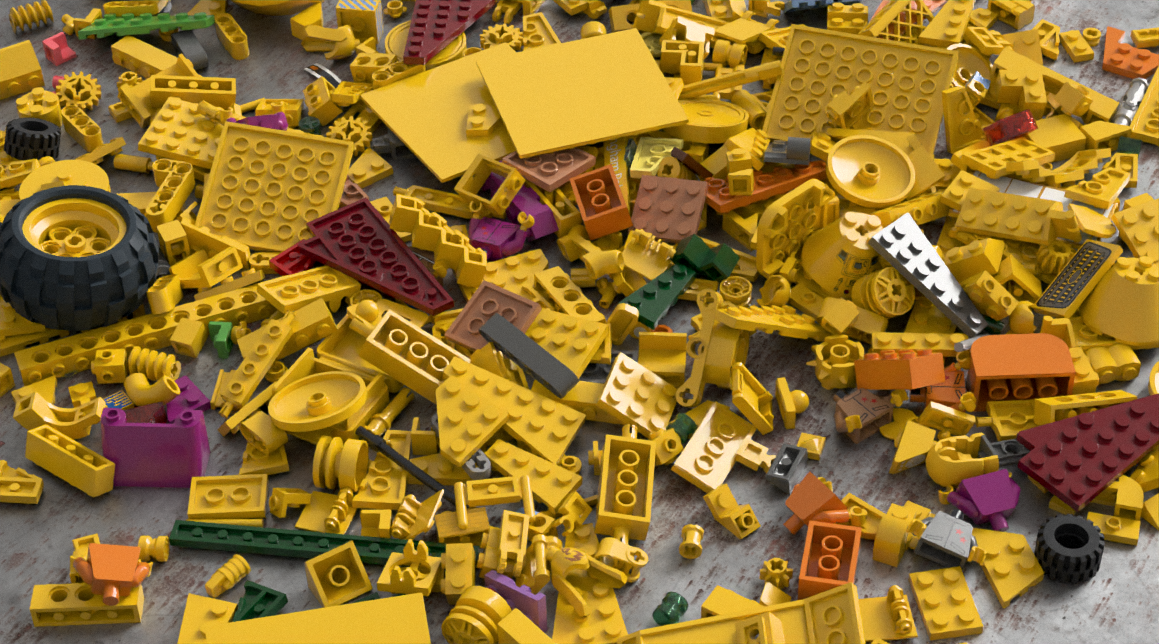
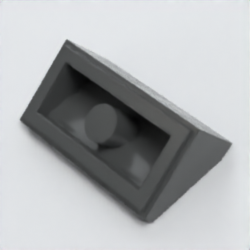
(787, 467)

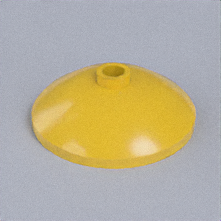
(968, 63)

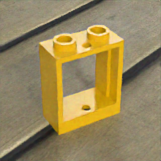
(481, 169)

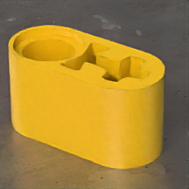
(263, 433)

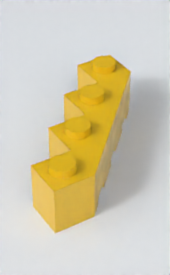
(432, 234)

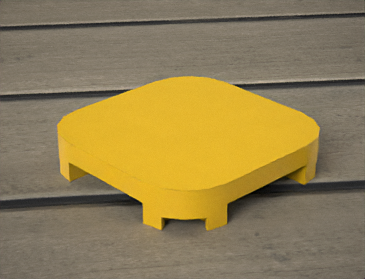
(789, 224)

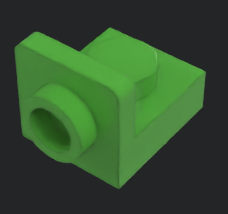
(221, 336)

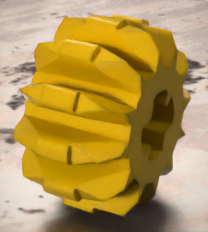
(1055, 256)

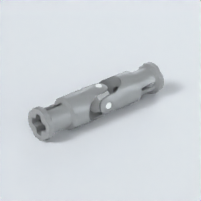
(1131, 102)

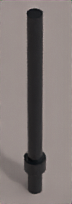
(378, 444)

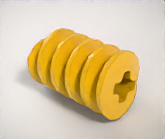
(30, 14)
(672, 168)
(152, 364)

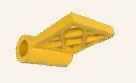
(751, 103)

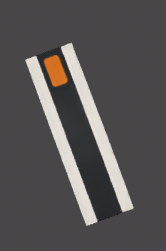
(319, 70)

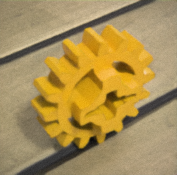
(501, 34)
(69, 88)
(353, 131)

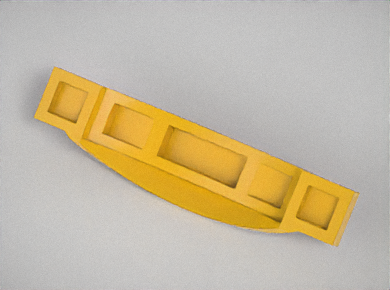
(1066, 174)

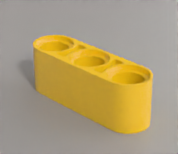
(231, 36)
(394, 73)
(81, 128)
(164, 294)
(863, 327)

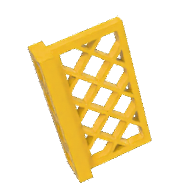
(892, 11)

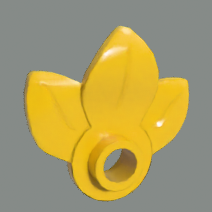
(894, 429)

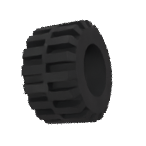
(32, 139)
(1069, 548)

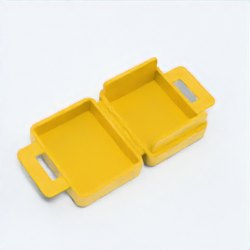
(341, 353)

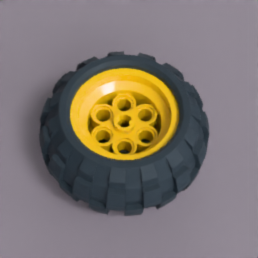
(76, 258)

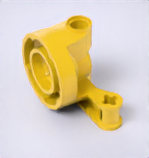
(716, 354)

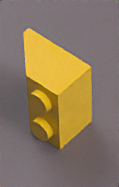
(975, 258)

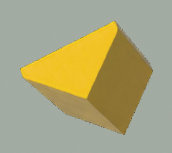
(337, 575)

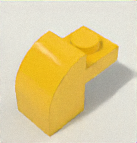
(1125, 496)
(892, 535)

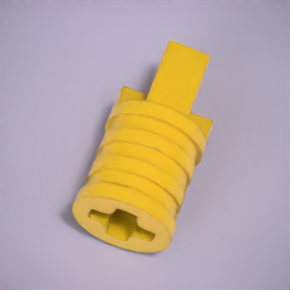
(227, 576)

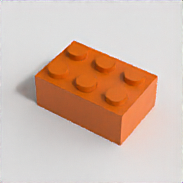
(601, 202)
(899, 369)
(828, 557)

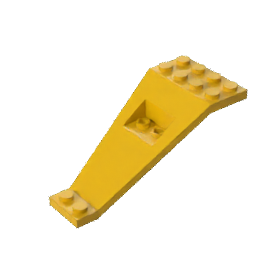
(819, 619)

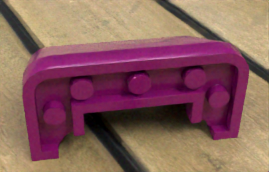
(155, 451)

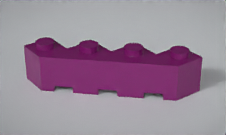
(528, 202)

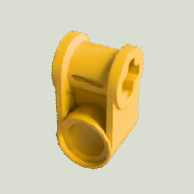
(621, 557)

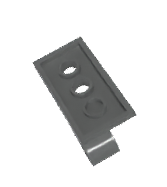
(795, 152)

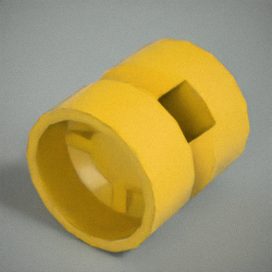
(729, 54)

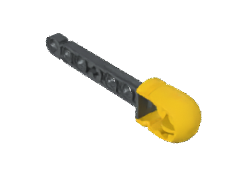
(967, 457)

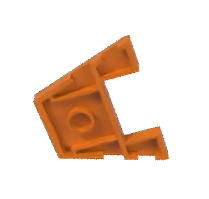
(1125, 59)

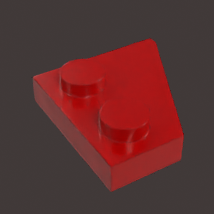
(291, 261)

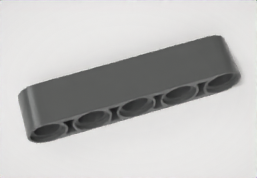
(528, 355)

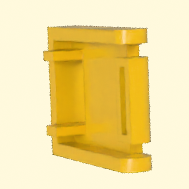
(748, 395)

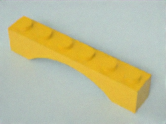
(1101, 108)

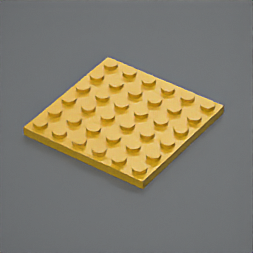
(272, 185)

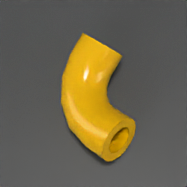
(143, 393)

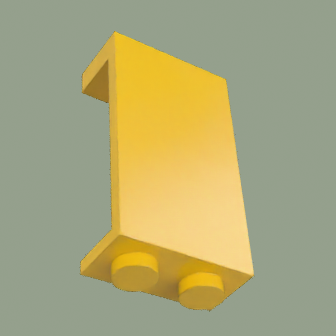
(138, 97)

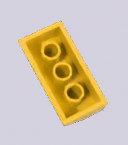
(19, 70)

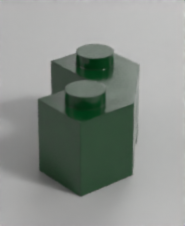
(712, 263)

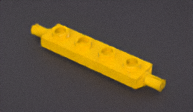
(443, 202)
(256, 363)

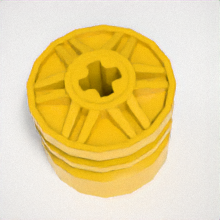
(884, 293)
(340, 463)
(475, 617)

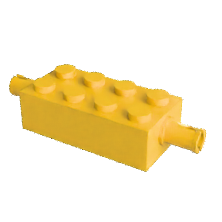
(406, 352)
(625, 486)

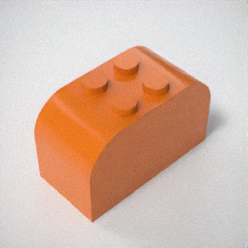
(1019, 368)

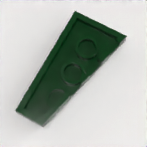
(660, 294)

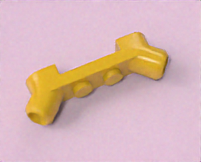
(597, 262)

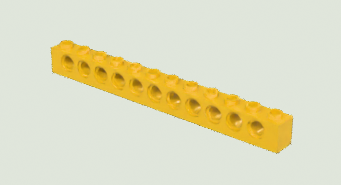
(144, 331)

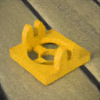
(404, 581)

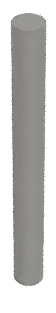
(966, 344)

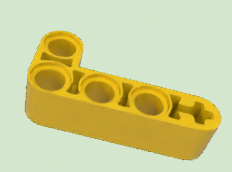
(175, 184)

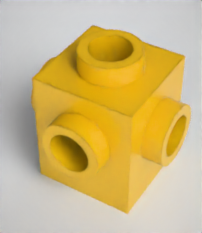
(110, 366)
(667, 446)

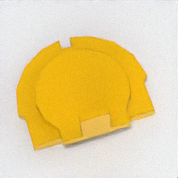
(1092, 222)
(493, 361)

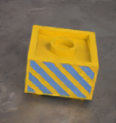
(363, 17)

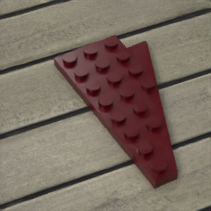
(438, 24)
(365, 248)
(1091, 450)

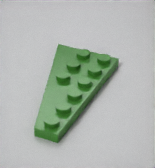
(143, 24)

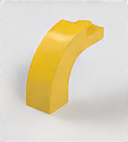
(75, 423)

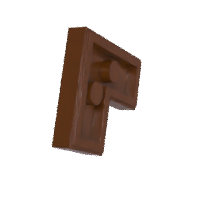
(691, 163)

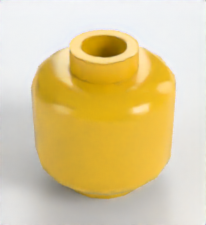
(592, 29)

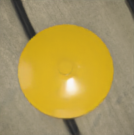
(870, 171)
(317, 401)

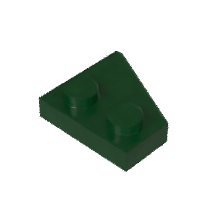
(259, 602)

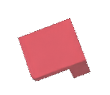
(57, 50)

